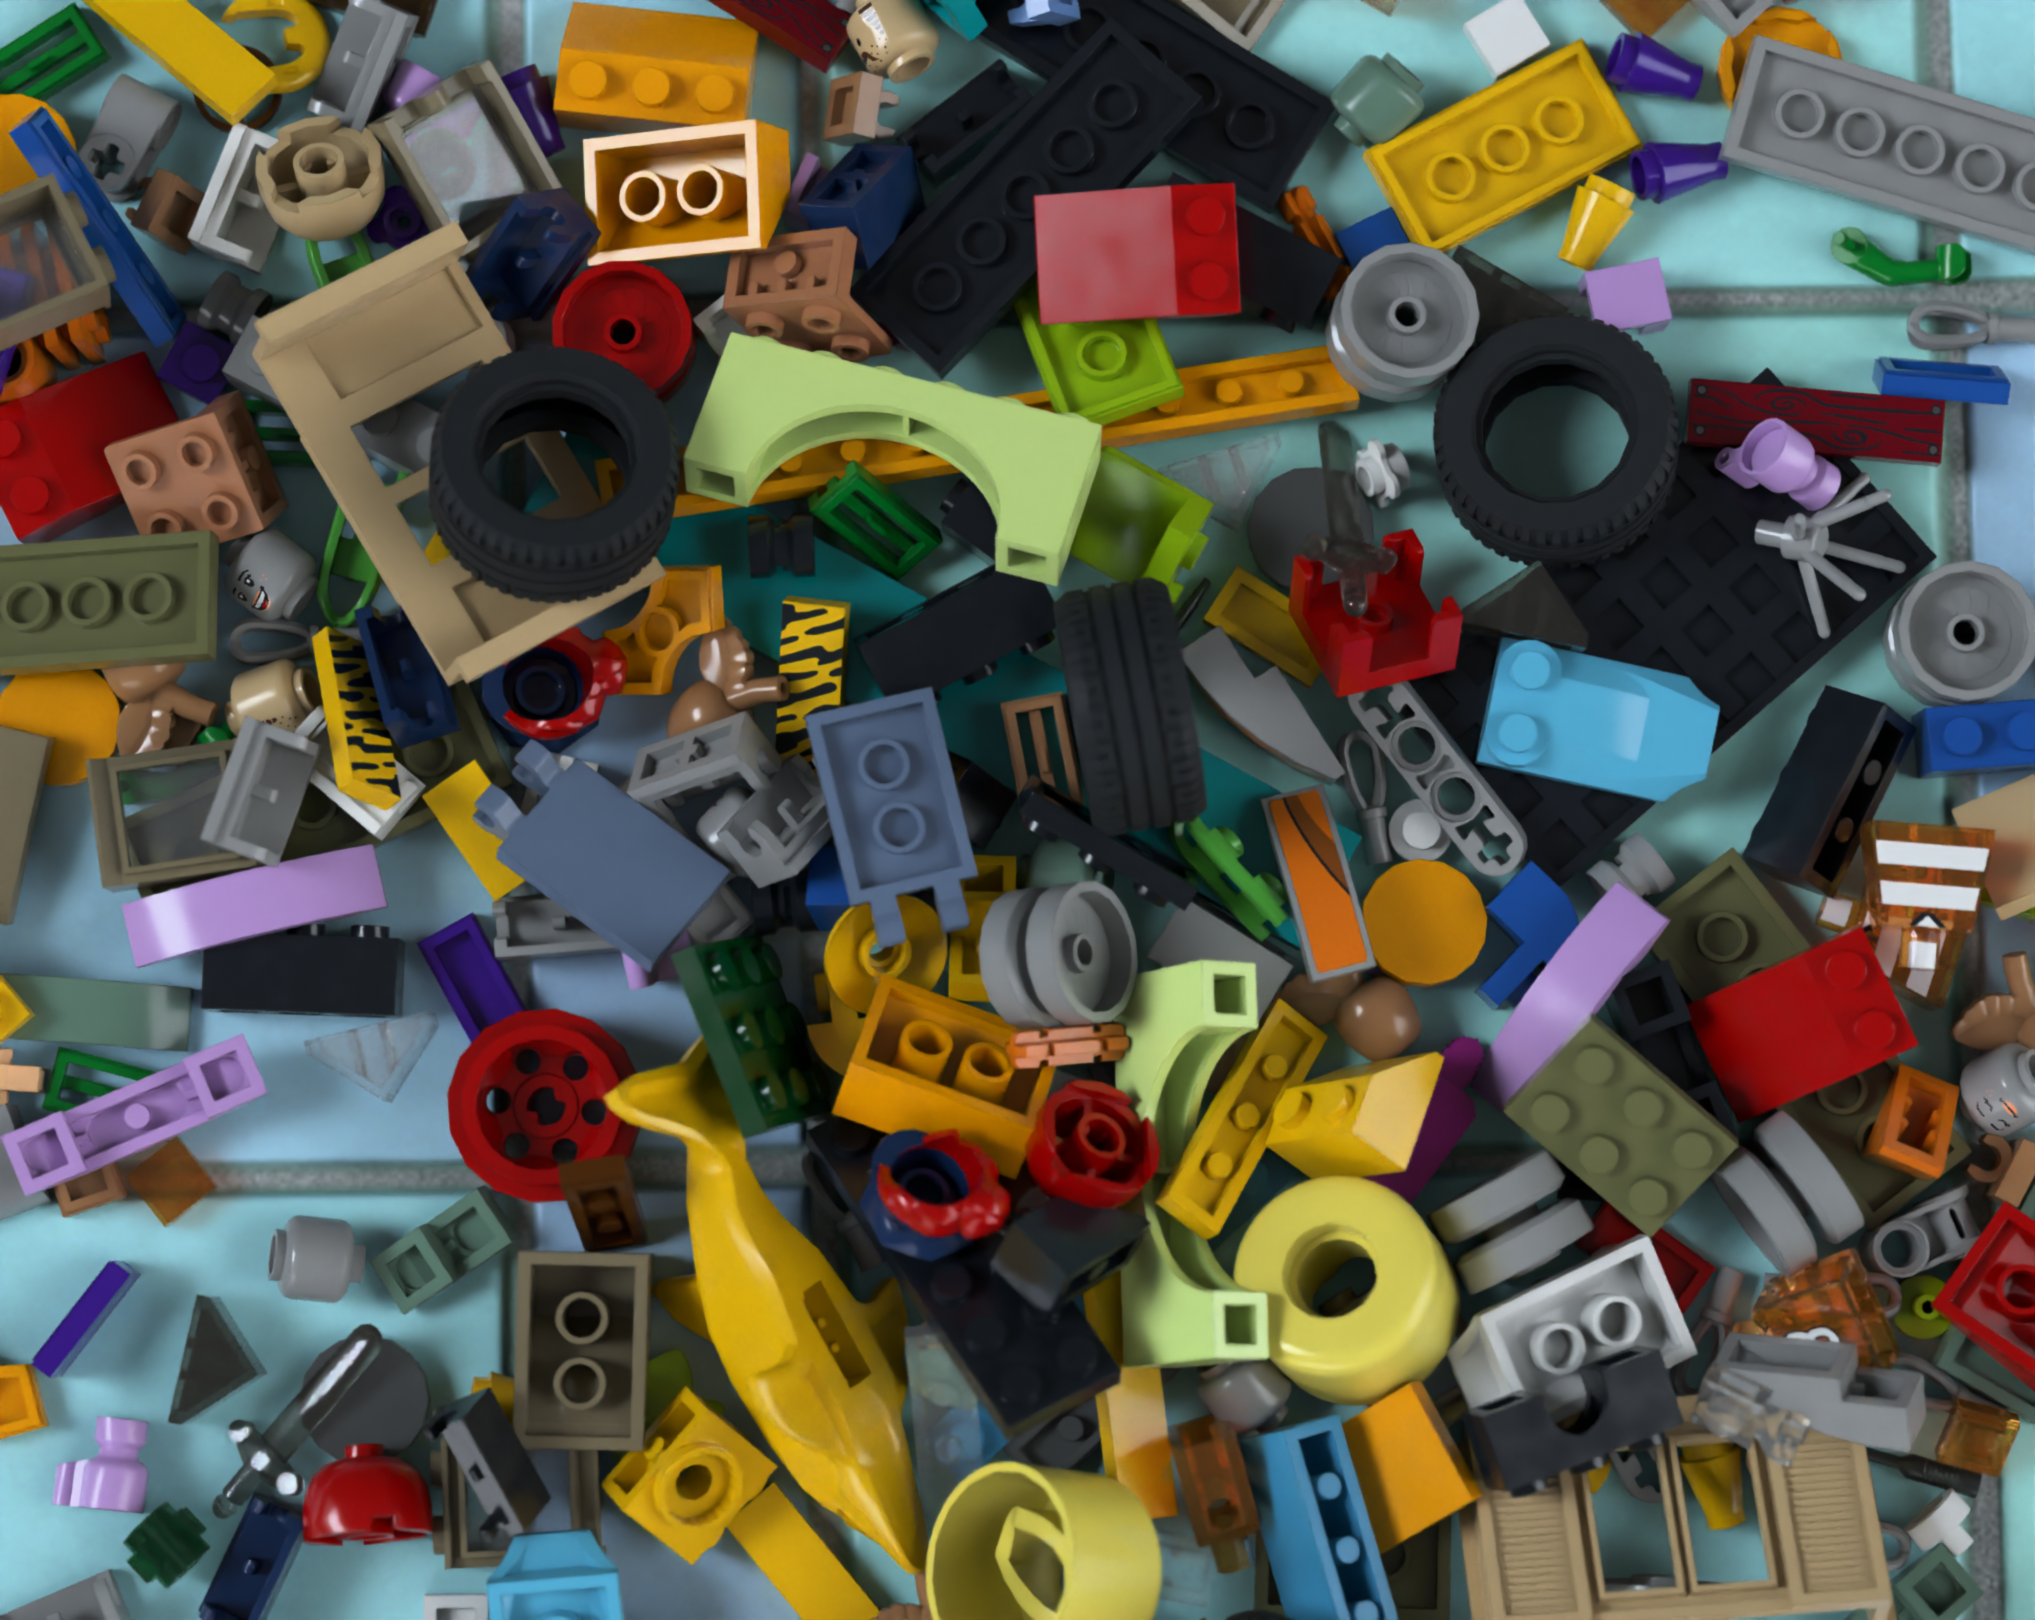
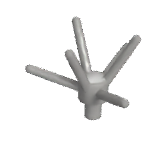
(1807, 542)

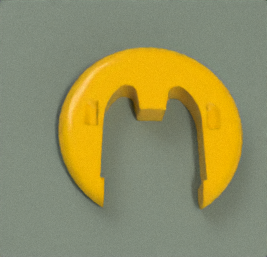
(308, 36)

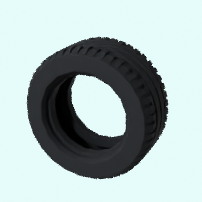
(1556, 353)
(570, 394)
(1130, 706)

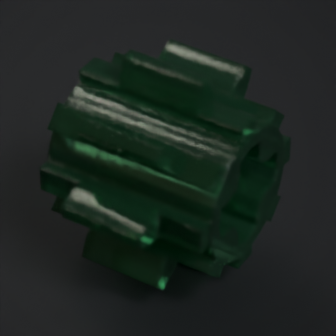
(166, 1545)

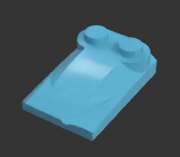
(1595, 722)
(555, 1579)

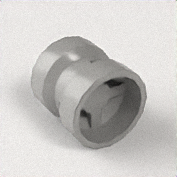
(1635, 866)

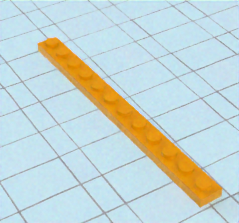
(1214, 400)

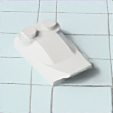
(1568, 1322)

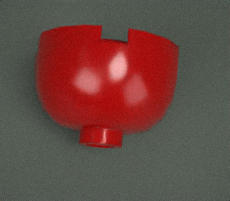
(1091, 1146)
(366, 1500)

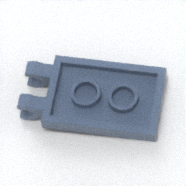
(893, 808)
(601, 855)

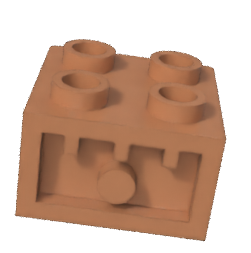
(802, 295)
(199, 474)

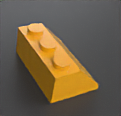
(652, 70)
(686, 190)
(941, 1068)

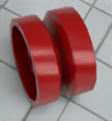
(634, 299)

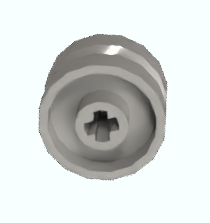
(1423, 293)
(1986, 608)
(1058, 955)
(1786, 1194)
(1513, 1227)

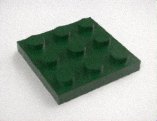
(753, 1033)

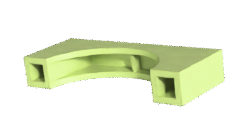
(786, 400)
(1173, 1291)

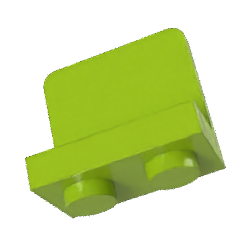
(1140, 523)

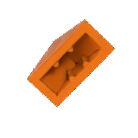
(1914, 1124)

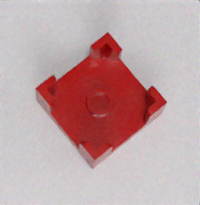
(1392, 640)

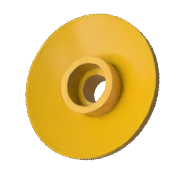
(856, 972)

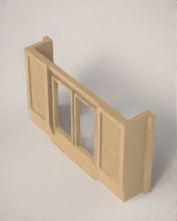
(366, 350)
(1815, 1522)

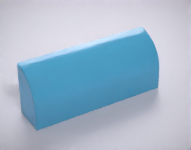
(1316, 1523)

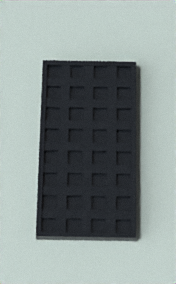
(1688, 603)

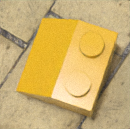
(1355, 1117)

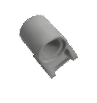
(132, 130)
(1934, 1233)

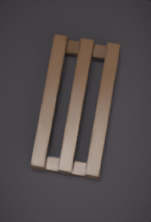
(1032, 706)

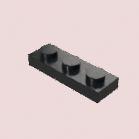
(1155, 873)

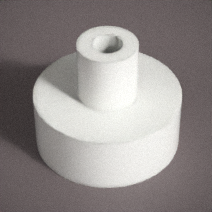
(1940, 1523)

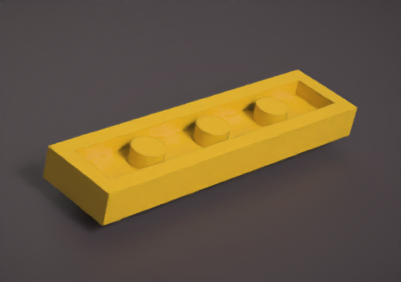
(1239, 1120)

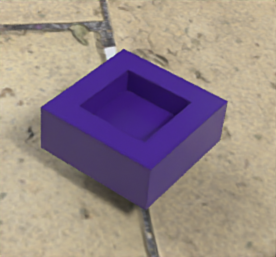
(196, 364)

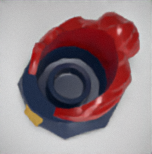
(554, 690)
(932, 1193)

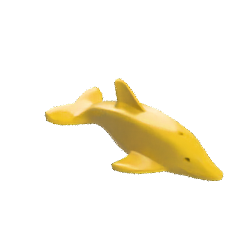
(793, 1339)

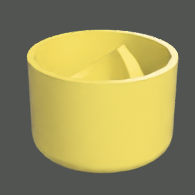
(1403, 1322)
(1015, 1525)

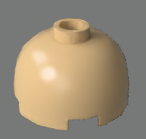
(322, 178)

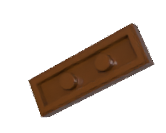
(603, 1203)

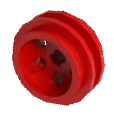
(492, 1065)

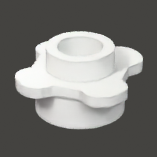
(1382, 472)

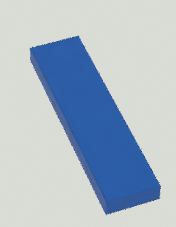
(137, 278)

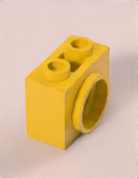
(696, 1508)

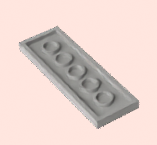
(1885, 142)

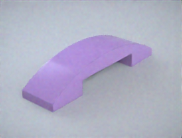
(254, 904)
(1571, 986)
(134, 1116)

